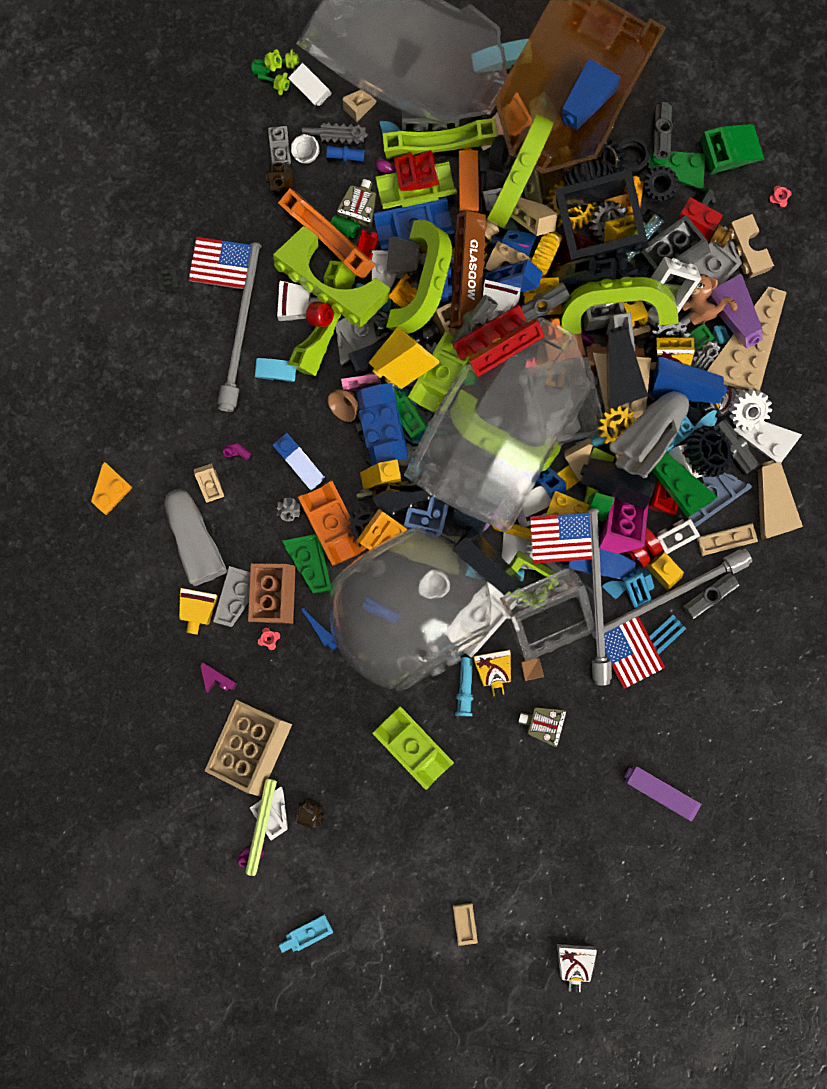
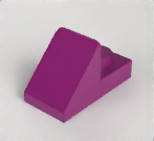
(211, 675)

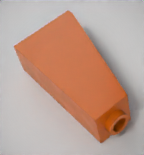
(468, 181)

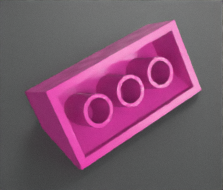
(623, 528)

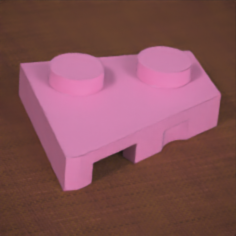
(357, 383)

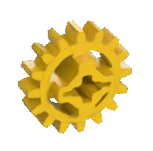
(611, 425)

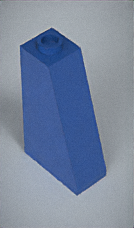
(589, 93)
(688, 380)
(611, 565)

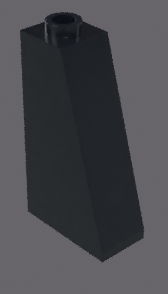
(360, 358)
(623, 371)
(618, 483)
(487, 562)

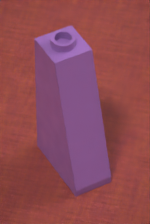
(743, 321)
(662, 792)

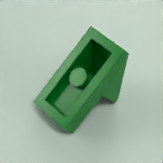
(602, 503)

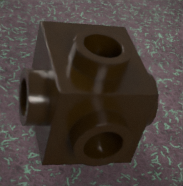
(280, 176)

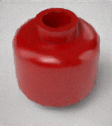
(319, 314)

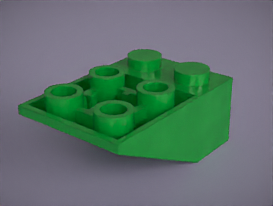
(731, 147)

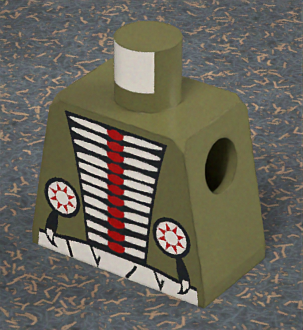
(359, 204)
(544, 724)

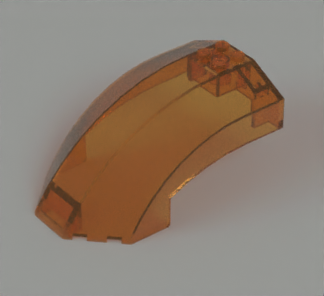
(551, 64)

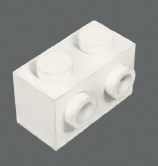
(678, 536)

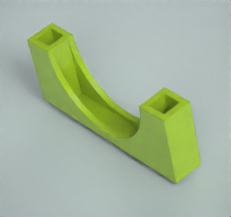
(354, 304)

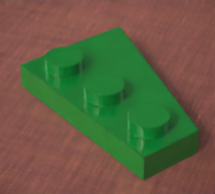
(687, 166)
(309, 561)

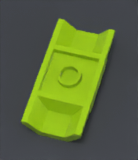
(392, 196)
(435, 383)
(413, 747)

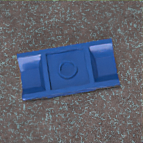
(399, 221)
(381, 423)

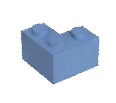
(431, 519)

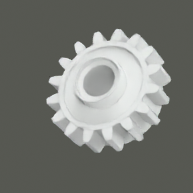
(742, 404)

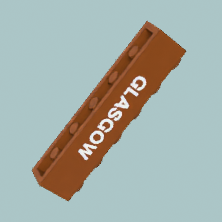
(467, 265)

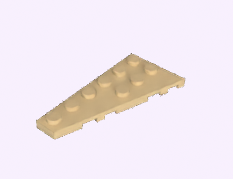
(746, 366)

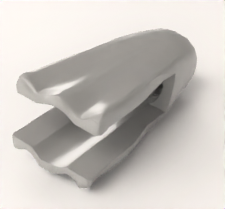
(651, 434)
(195, 546)

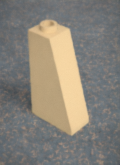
(776, 502)

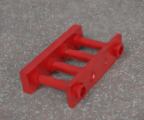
(502, 349)

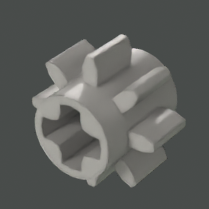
(288, 509)

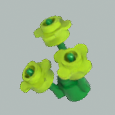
(273, 61)

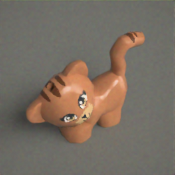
(702, 308)

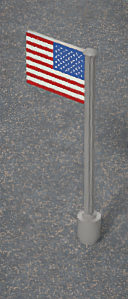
(233, 267)
(571, 539)
(627, 640)

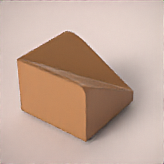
(532, 669)

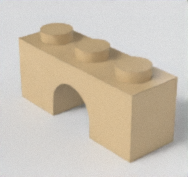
(752, 261)

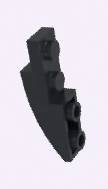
(584, 271)

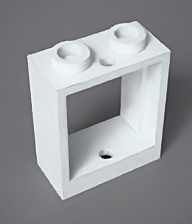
(688, 271)

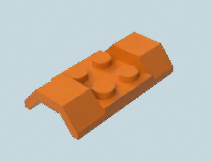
(330, 522)

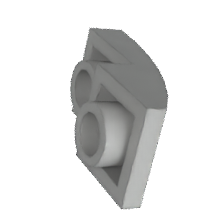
(279, 145)

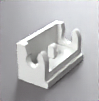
(310, 85)

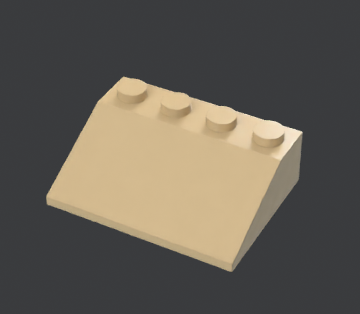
(248, 748)

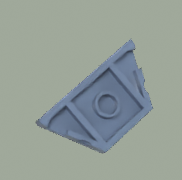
(726, 488)

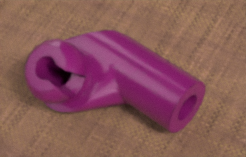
(385, 167)
(236, 449)
(242, 858)

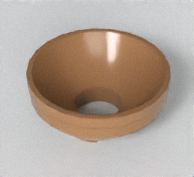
(341, 407)

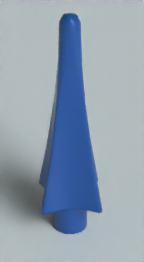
(325, 637)

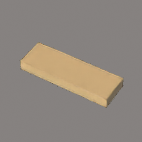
(727, 539)

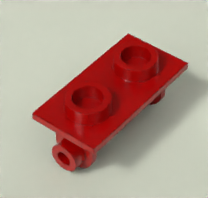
(367, 242)

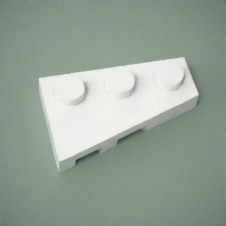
(770, 440)

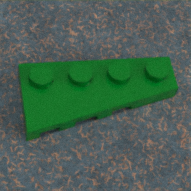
(682, 486)

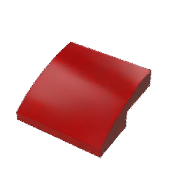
(416, 171)

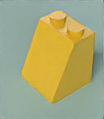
(402, 359)

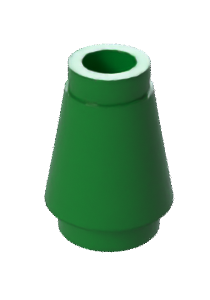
(346, 226)

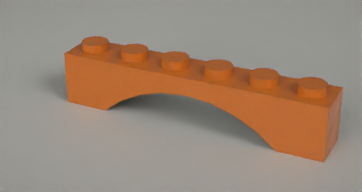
(327, 233)

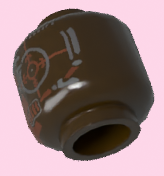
(309, 814)

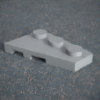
(233, 597)

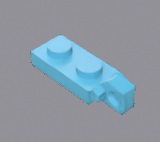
(307, 934)

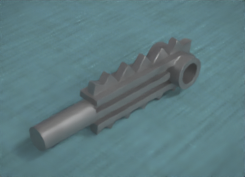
(337, 132)
(706, 355)

